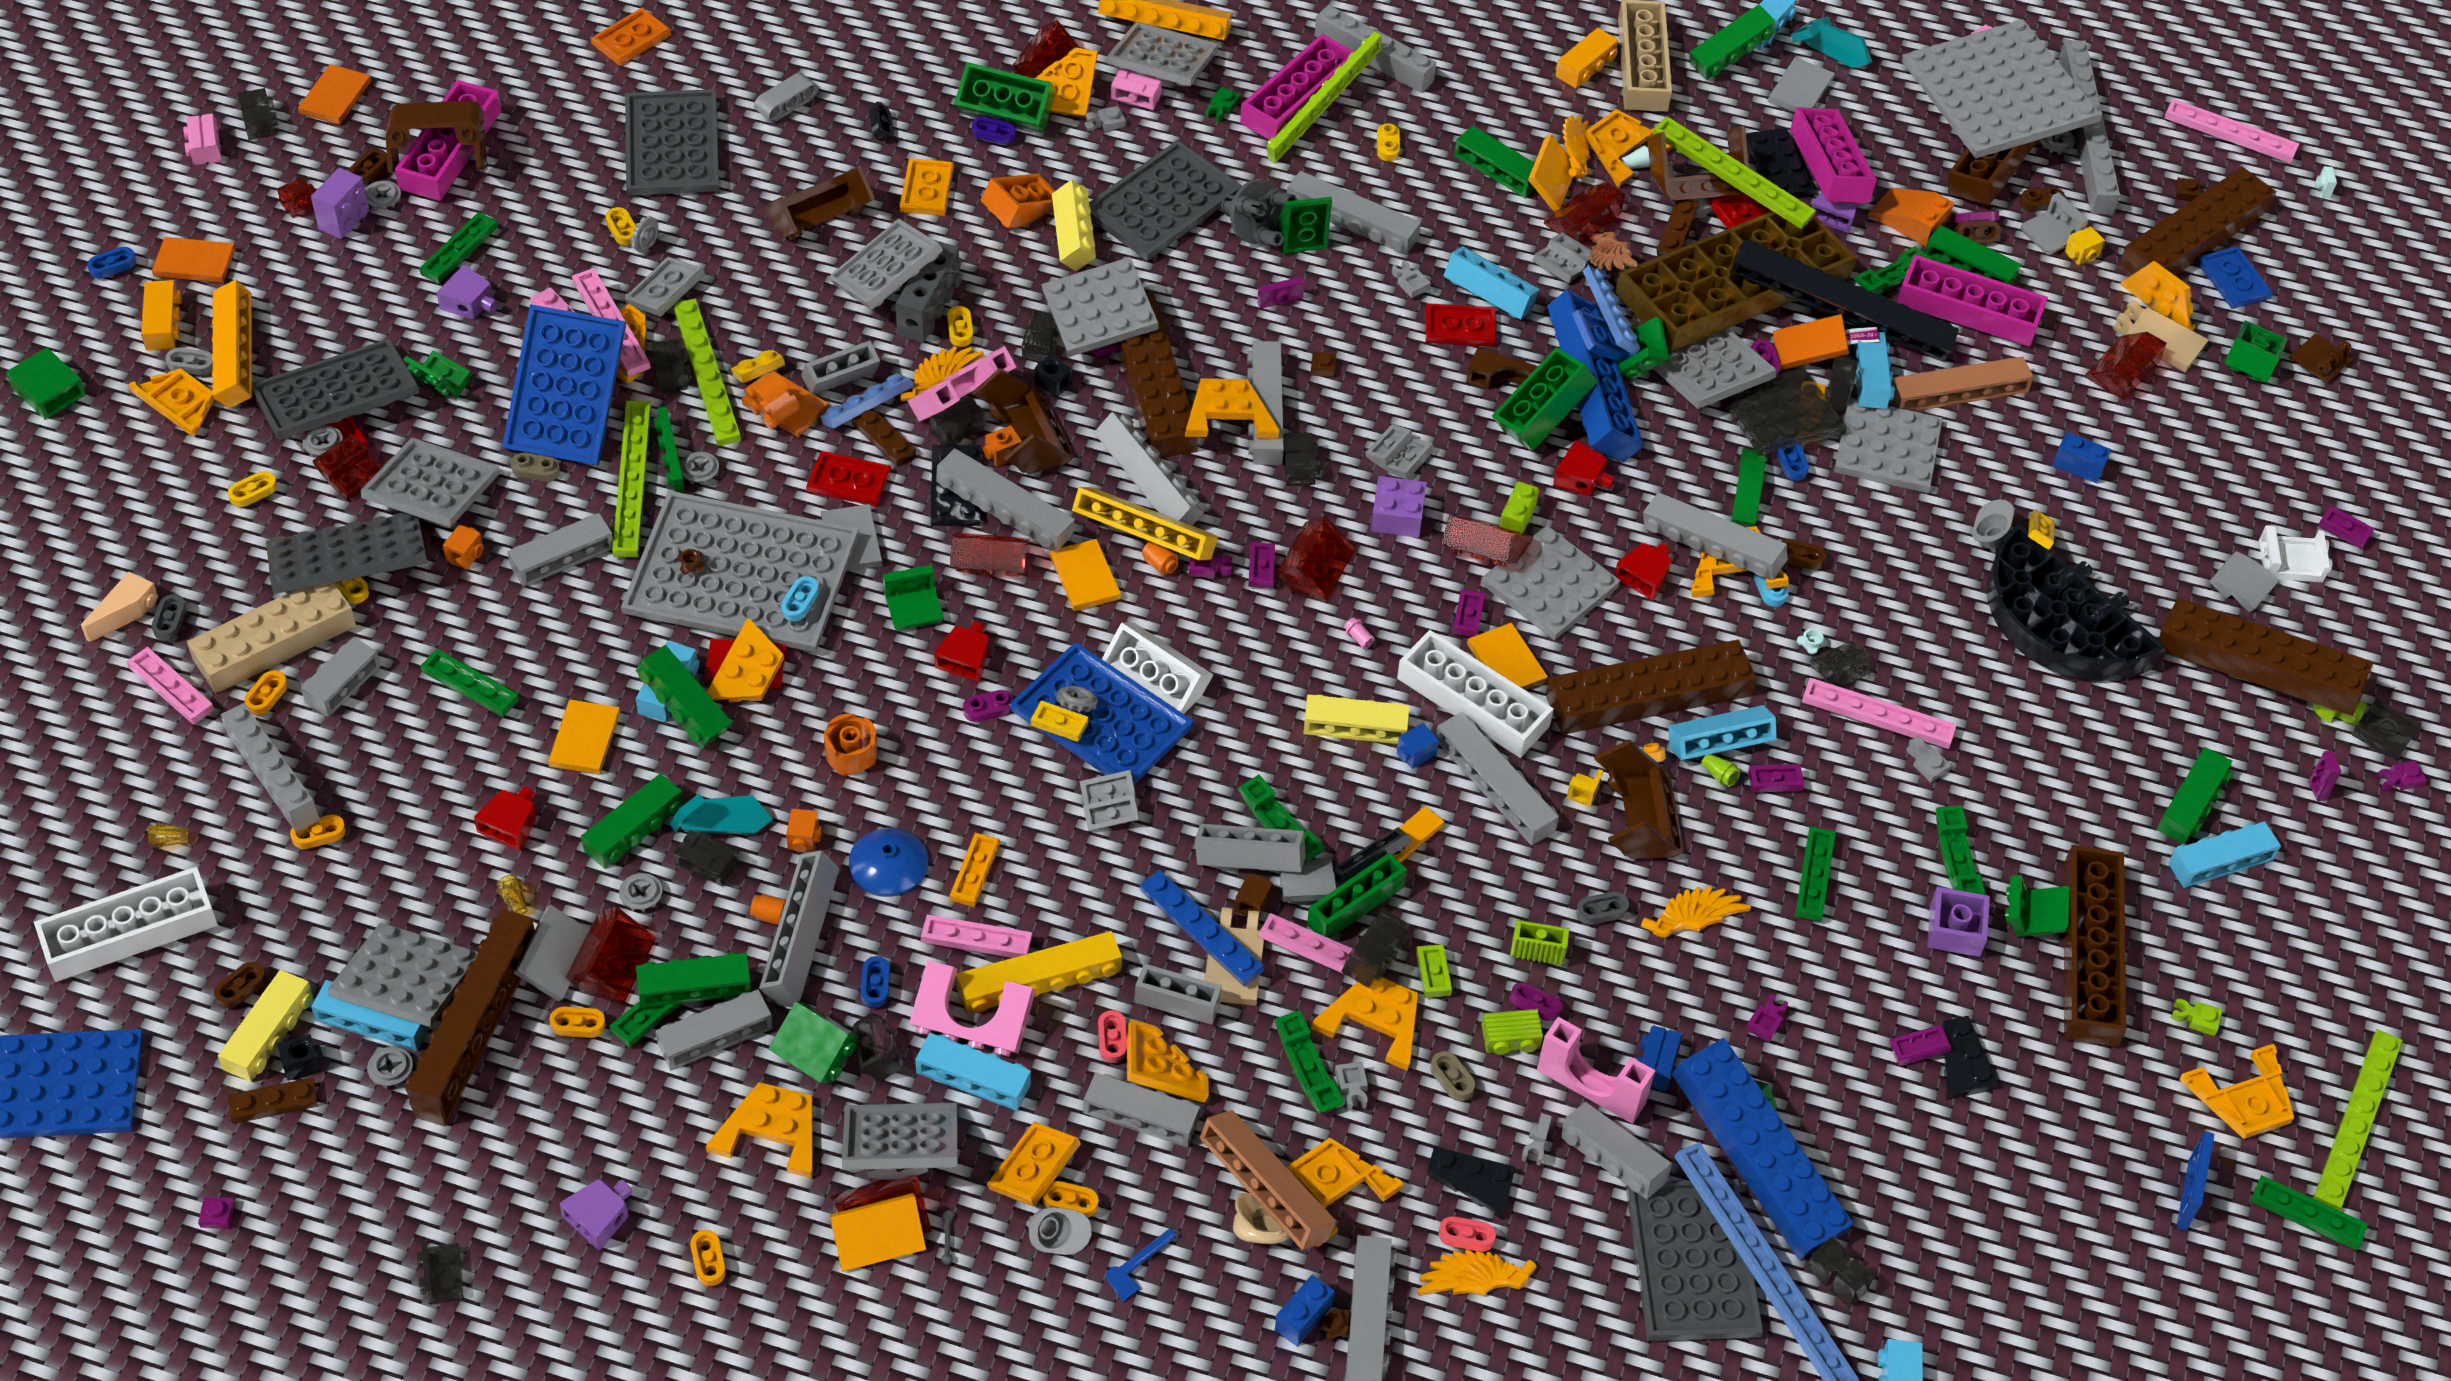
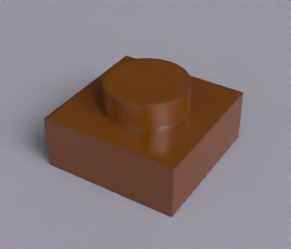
(2187, 189)
(1323, 364)

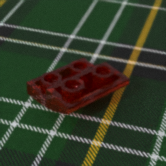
(347, 466)

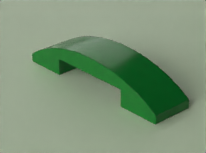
(1889, 276)
(1748, 487)
(1272, 815)
(1956, 850)
(1307, 1064)

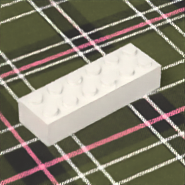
(1468, 686)
(125, 924)

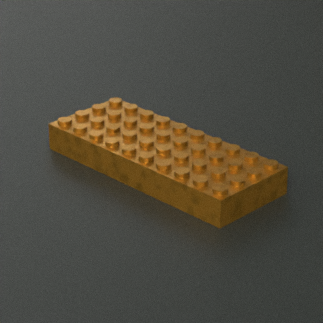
(1701, 297)

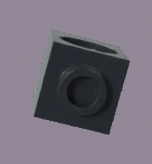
(1053, 376)
(299, 1067)

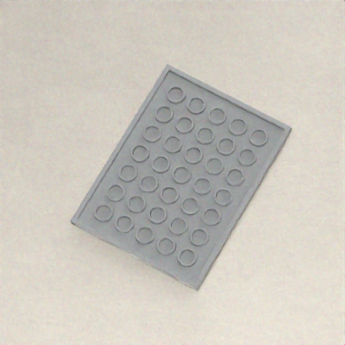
(2000, 88)
(748, 569)

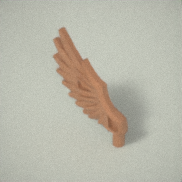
(1610, 252)

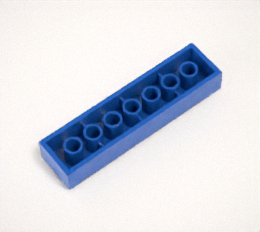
(1606, 406)
(1761, 1148)

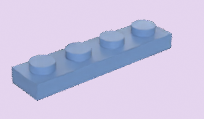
(873, 397)

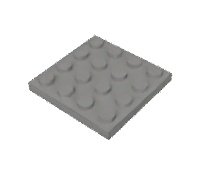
(1162, 54)
(885, 264)
(1099, 306)
(1714, 368)
(1889, 446)
(430, 482)
(1551, 583)
(403, 974)
(900, 1136)

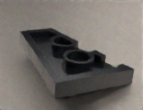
(1966, 1065)
(1478, 1178)

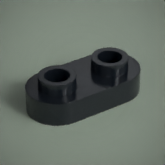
(881, 121)

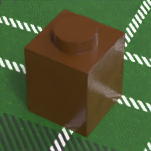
(1253, 895)

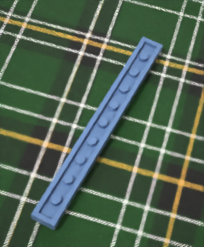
(1764, 1265)

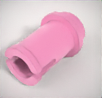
(1359, 633)

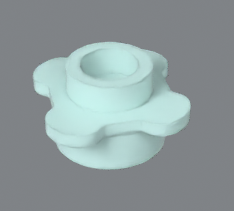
(1812, 640)

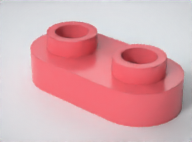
(1112, 1038)
(1467, 1233)

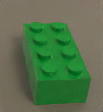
(1005, 97)
(1544, 398)

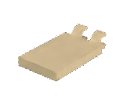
(2182, 343)
(1249, 938)

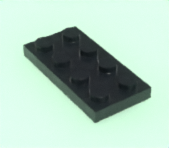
(1779, 161)
(946, 505)

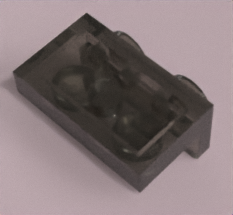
(1843, 664)
(442, 1273)

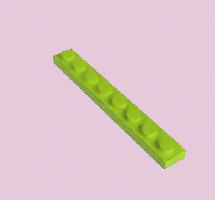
(1324, 97)
(1735, 173)
(706, 372)
(632, 479)
(2357, 1119)

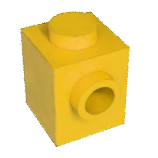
(2084, 246)

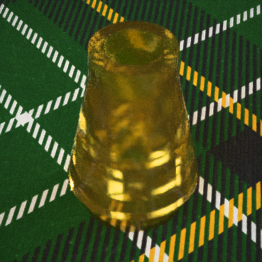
(166, 835)
(512, 893)

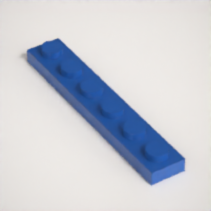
(1202, 928)

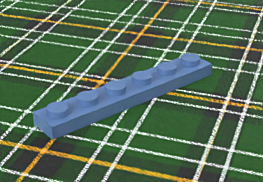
(1611, 309)

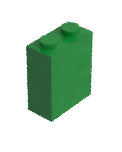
(45, 383)
(813, 1043)

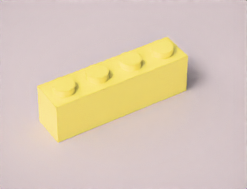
(1073, 225)
(1355, 719)
(266, 1026)

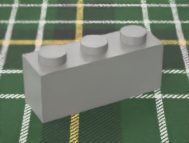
(840, 367)
(340, 676)
(1178, 994)

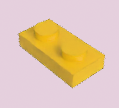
(758, 366)
(1059, 721)

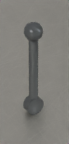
(947, 1217)

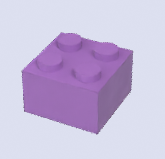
(340, 203)
(1398, 506)
(1958, 921)

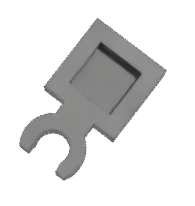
(1411, 281)
(1352, 1080)

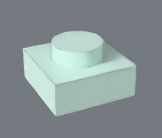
(2326, 182)

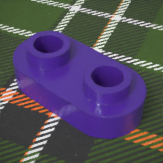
(993, 130)

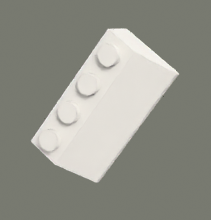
(1157, 666)

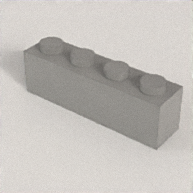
(560, 549)
(1250, 848)
(714, 1029)
(1141, 1109)
(1616, 1150)

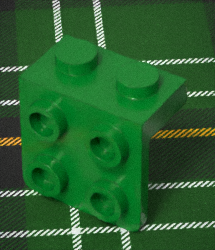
(1652, 352)
(440, 372)
(912, 597)
(2037, 909)

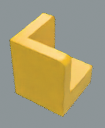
(1584, 789)

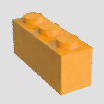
(1587, 58)
(161, 315)

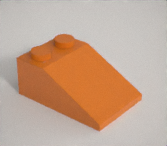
(1018, 199)
(1913, 212)

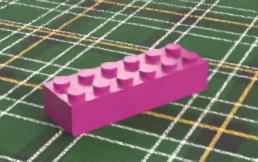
(1292, 86)
(436, 153)
(1833, 155)
(1972, 300)

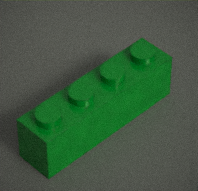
(1732, 42)
(1495, 160)
(1963, 253)
(683, 696)
(2194, 796)
(632, 821)
(1357, 896)
(693, 979)

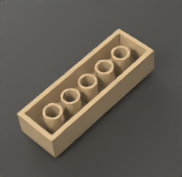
(1644, 55)
(270, 635)

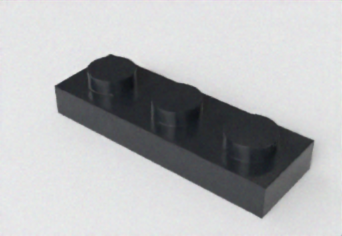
(1392, 842)

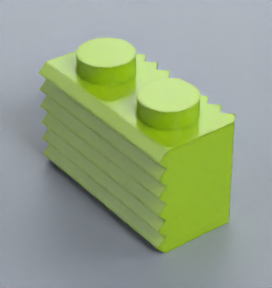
(1519, 507)
(1539, 942)
(1512, 1031)

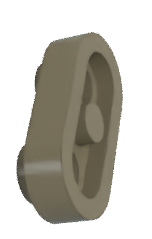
(532, 467)
(1454, 1077)

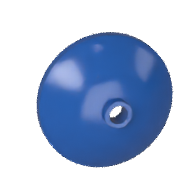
(891, 872)

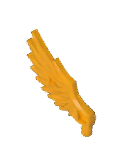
(1576, 145)
(940, 368)
(1694, 911)
(1474, 1274)

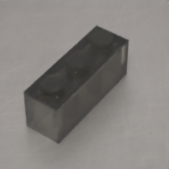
(1376, 949)

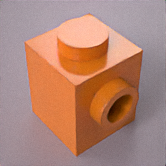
(1000, 444)
(463, 546)
(803, 830)

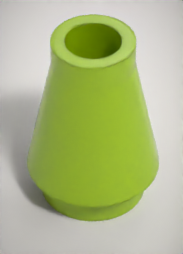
(1722, 770)

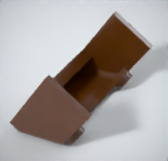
(463, 115)
(1694, 185)
(820, 203)
(1031, 418)
(1647, 803)

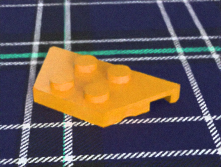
(2162, 293)
(177, 398)
(747, 667)

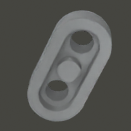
(190, 360)

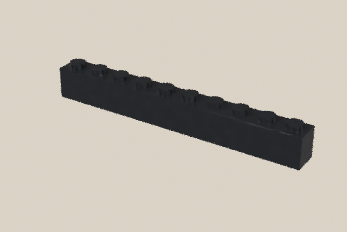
(1839, 297)

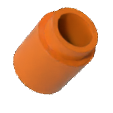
(1160, 558)
(767, 908)

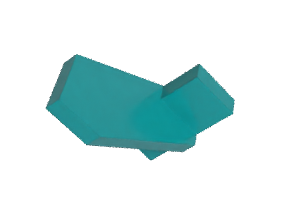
(1834, 42)
(722, 816)

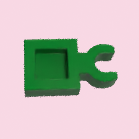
(1222, 102)

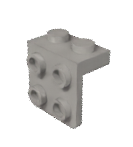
(2052, 229)

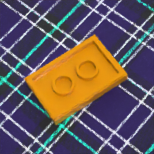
(1551, 173)
(927, 187)
(1085, 575)
(1508, 655)
(584, 736)
(1033, 1164)
(877, 1232)

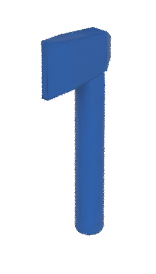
(1118, 1276)

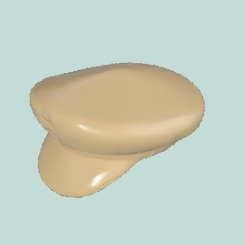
(1254, 1223)

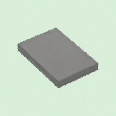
(1801, 85)
(664, 286)
(866, 550)
(551, 952)

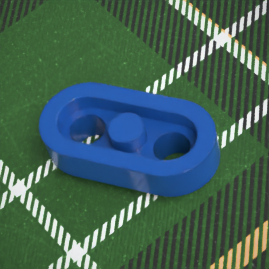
(111, 262)
(1793, 464)
(875, 984)

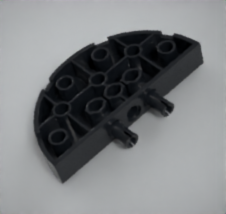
(2063, 617)

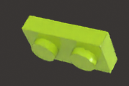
(1434, 971)

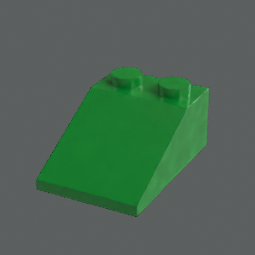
(1305, 224)
(2255, 351)

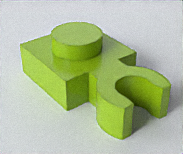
(2201, 1016)

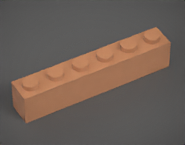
(1962, 384)
(1267, 1179)

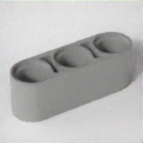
(786, 97)

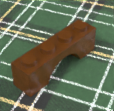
(1492, 368)

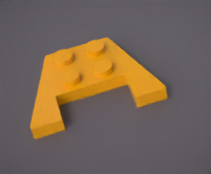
(1615, 138)
(1229, 400)
(1711, 566)
(1382, 1007)
(2249, 1105)
(774, 1116)
(1335, 1170)

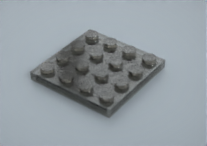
(1784, 413)

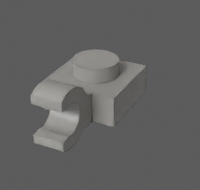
(1107, 118)
(1928, 763)
(1539, 1134)

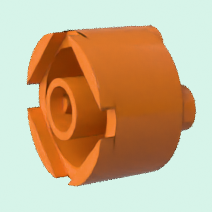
(771, 399)
(850, 744)

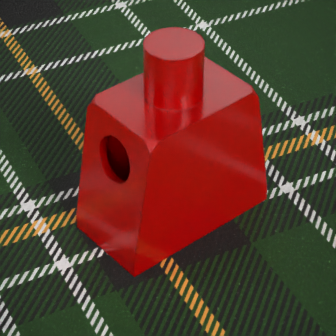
(1582, 471)
(1645, 569)
(964, 652)
(508, 817)

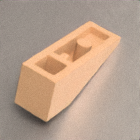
(124, 604)

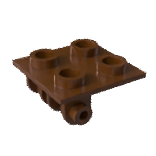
(2323, 357)

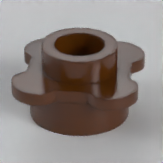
(688, 556)
(1337, 1323)

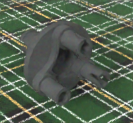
(1256, 212)

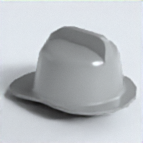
(1993, 523)
(1059, 1230)

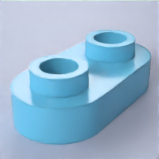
(1769, 596)
(800, 601)

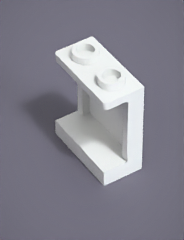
(2295, 556)

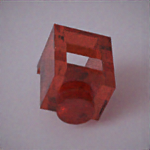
(296, 196)

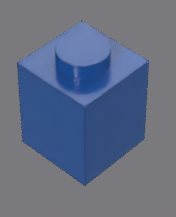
(1417, 746)

